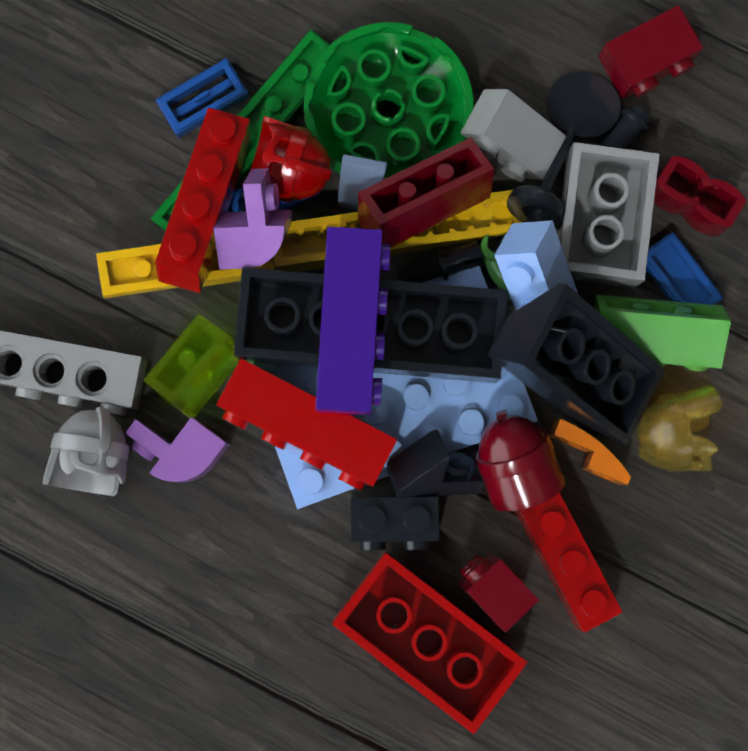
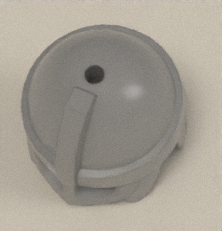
(88, 454)

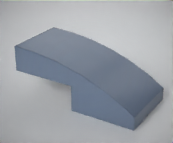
(355, 176)

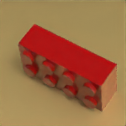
(429, 642)

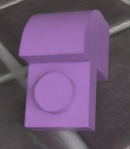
(254, 234)
(183, 460)

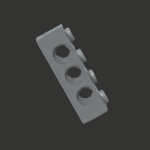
(123, 372)

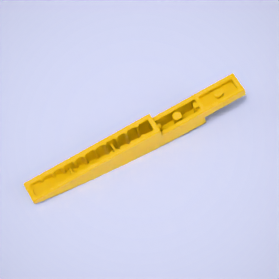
(304, 247)

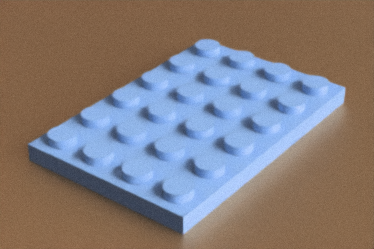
(408, 412)

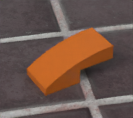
(598, 458)

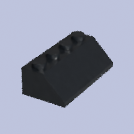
(578, 363)

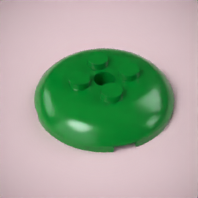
(379, 67)

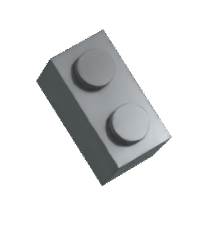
(513, 135)

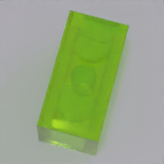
(193, 367)

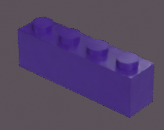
(350, 321)

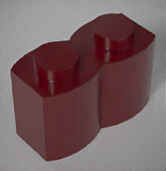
(703, 202)

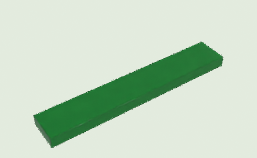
(278, 99)

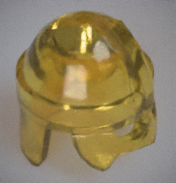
(667, 429)

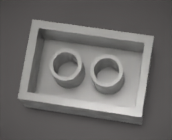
(607, 213)

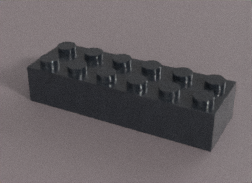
(425, 326)

